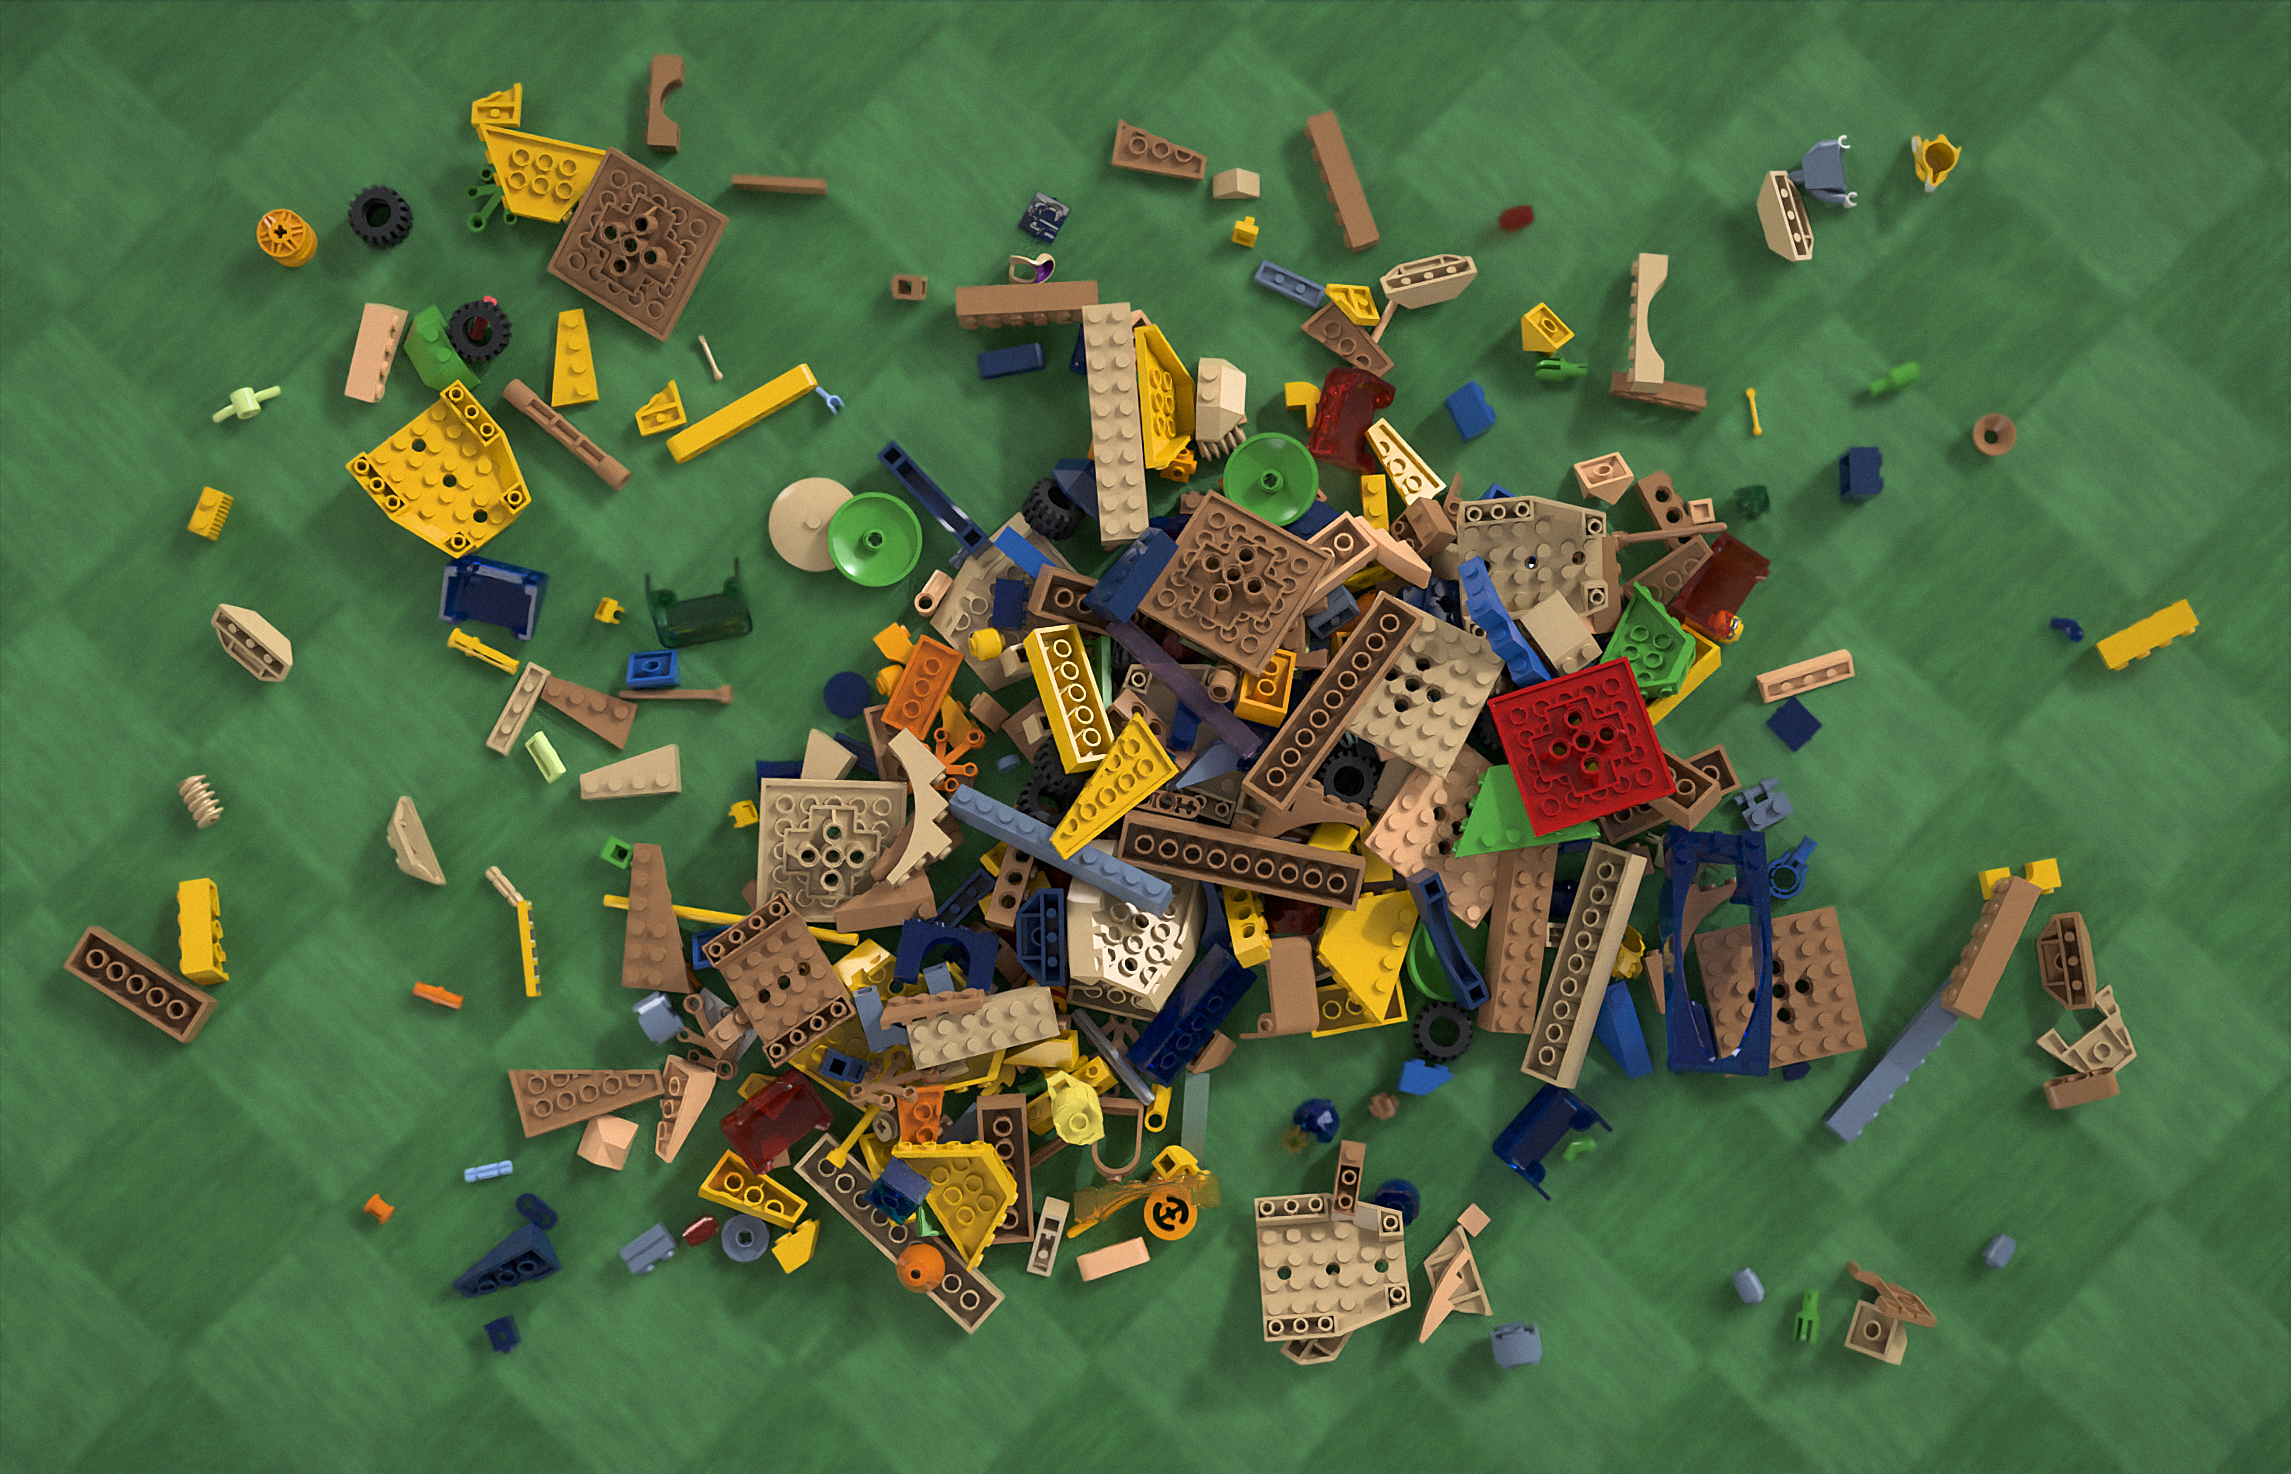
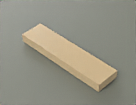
(518, 709)

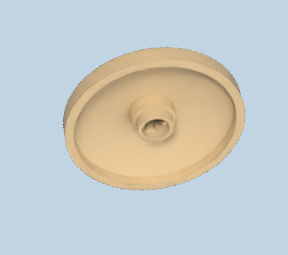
(802, 521)

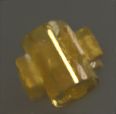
(1291, 1132)

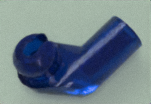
(2069, 626)

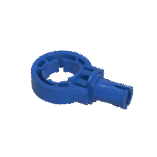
(1800, 855)

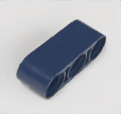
(1011, 361)

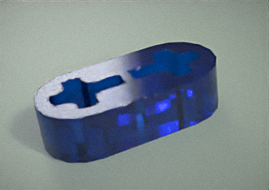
(532, 1215)

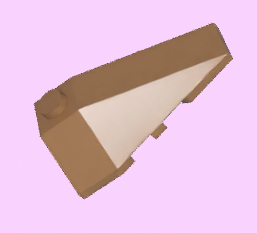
(893, 855)
(887, 906)

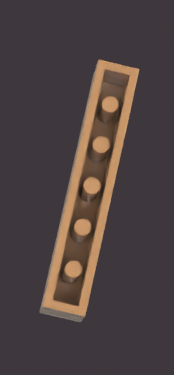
(1342, 182)

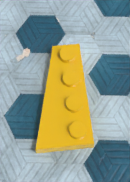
(574, 368)

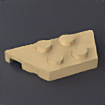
(1470, 1294)

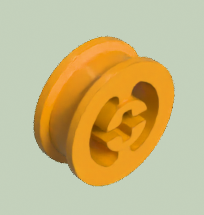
(1181, 1228)

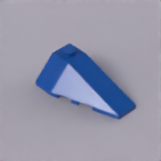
(1620, 1031)

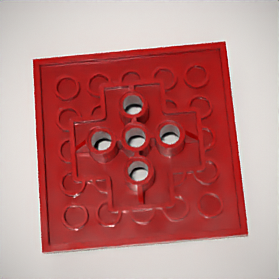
(1559, 788)

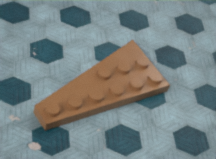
(652, 934)
(566, 1097)

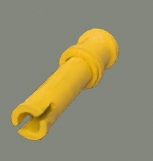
(473, 647)

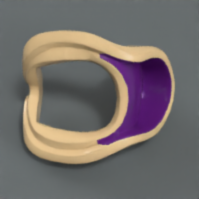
(1042, 266)

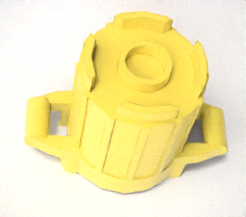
(1075, 1110)

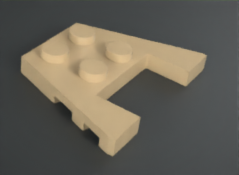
(2101, 1046)

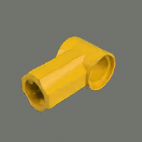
(1159, 1105)

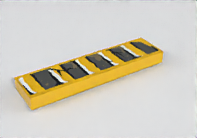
(528, 947)

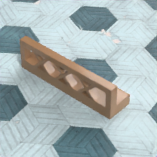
(1671, 394)

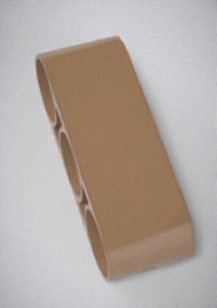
(2081, 1088)

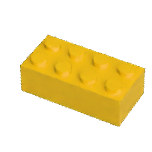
(1341, 1015)

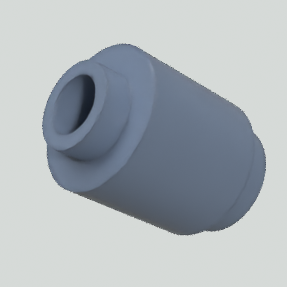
(1999, 1251)
(1748, 1286)

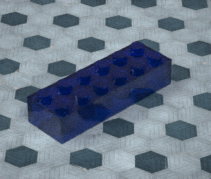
(1191, 1016)

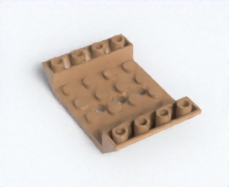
(757, 956)

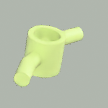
(246, 403)

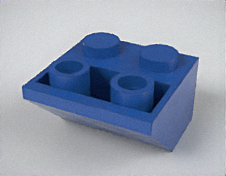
(1470, 411)
(1420, 1079)

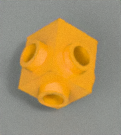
(1180, 466)

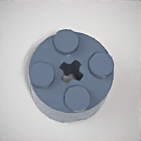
(658, 1017)
(1516, 1344)

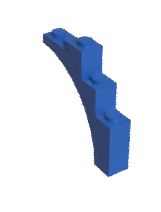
(1504, 637)

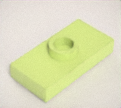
(545, 757)

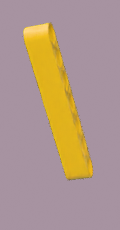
(742, 413)

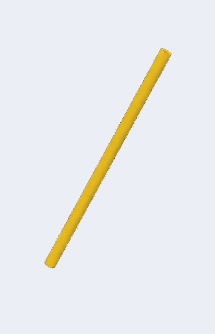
(732, 919)

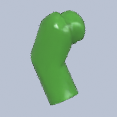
(1577, 1145)

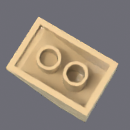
(1560, 635)

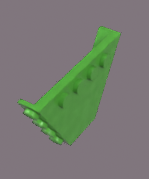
(1654, 646)
(1501, 822)

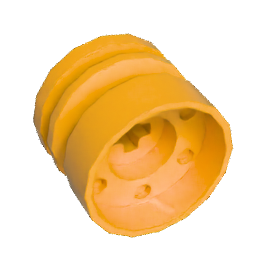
(293, 248)

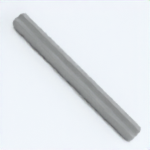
(1113, 1056)

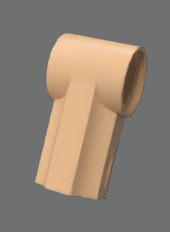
(934, 592)

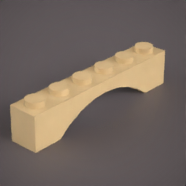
(1647, 366)

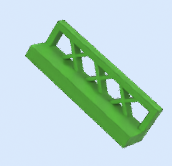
(1101, 667)

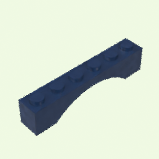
(934, 500)
(1432, 906)
(1216, 925)

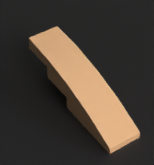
(1398, 556)
(1438, 1305)

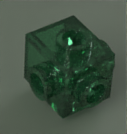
(1752, 502)

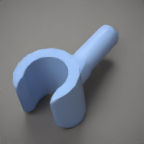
(832, 401)

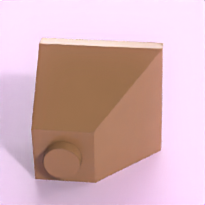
(1212, 1053)

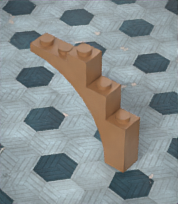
(1308, 808)
(1697, 906)

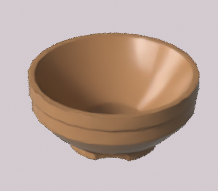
(2003, 429)

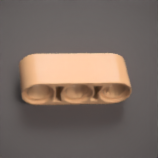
(1113, 1258)

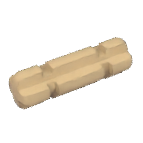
(504, 886)

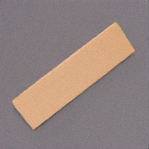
(1805, 675)

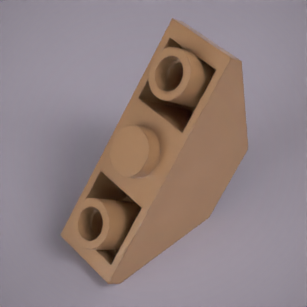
(1006, 959)

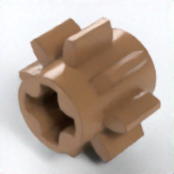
(1383, 1105)

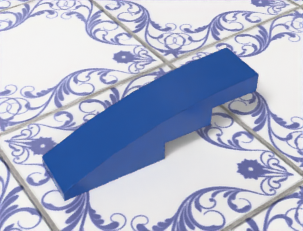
(1021, 552)

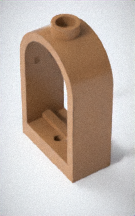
(1126, 1107)

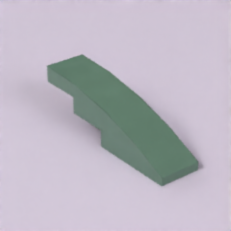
(1195, 1115)

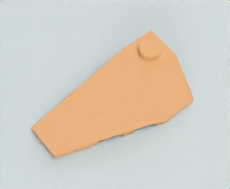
(687, 1092)

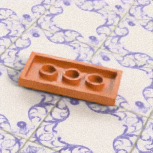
(923, 687)

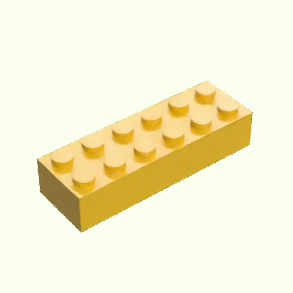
(1069, 696)

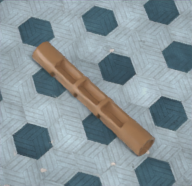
(555, 424)
(1223, 681)

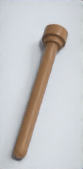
(1625, 539)
(722, 694)

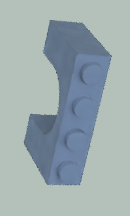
(871, 1009)

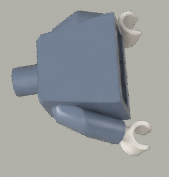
(1825, 172)

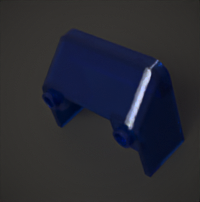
(1539, 1130)

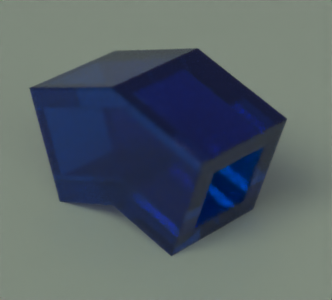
(1795, 1071)

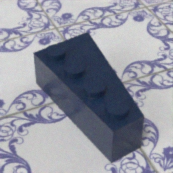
(1131, 576)

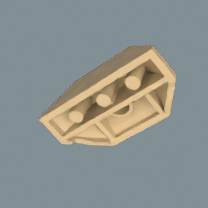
(1784, 218)
(1428, 280)
(1218, 399)
(253, 642)
(412, 844)
(1315, 1350)

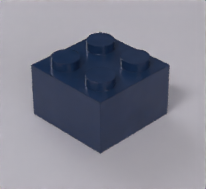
(1860, 474)

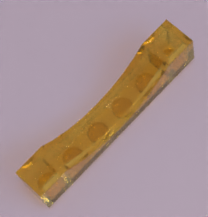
(1100, 1204)

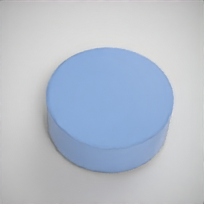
(1008, 763)

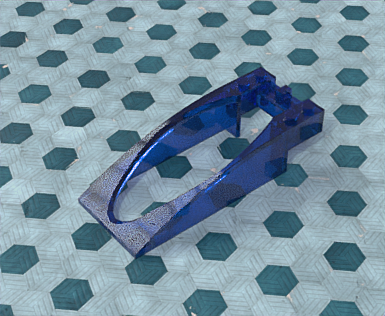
(1749, 856)

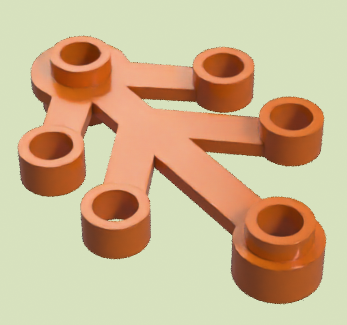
(953, 756)

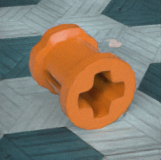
(379, 1209)

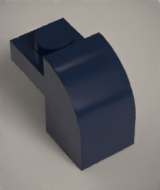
(842, 1066)

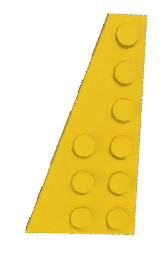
(1123, 779)

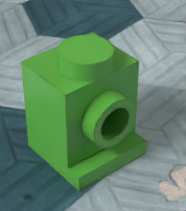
(612, 852)

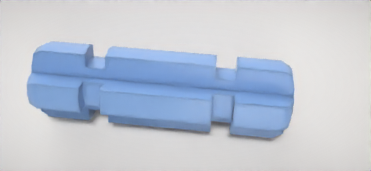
(488, 1171)

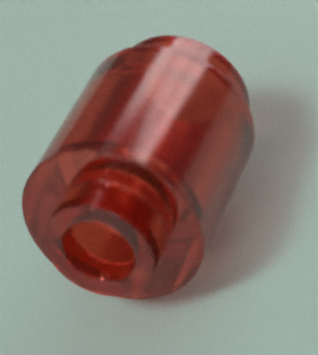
(1516, 218)
(701, 1230)

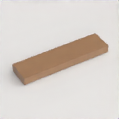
(779, 184)

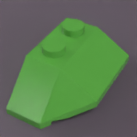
(435, 355)

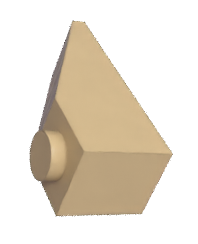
(1048, 1236)

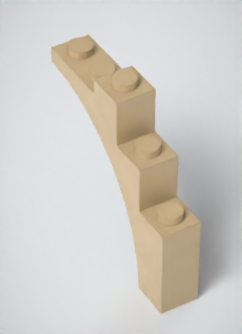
(927, 838)

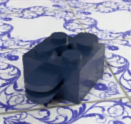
(1438, 599)

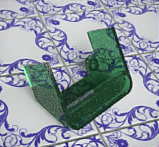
(701, 618)

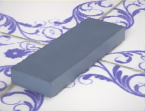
(1289, 284)

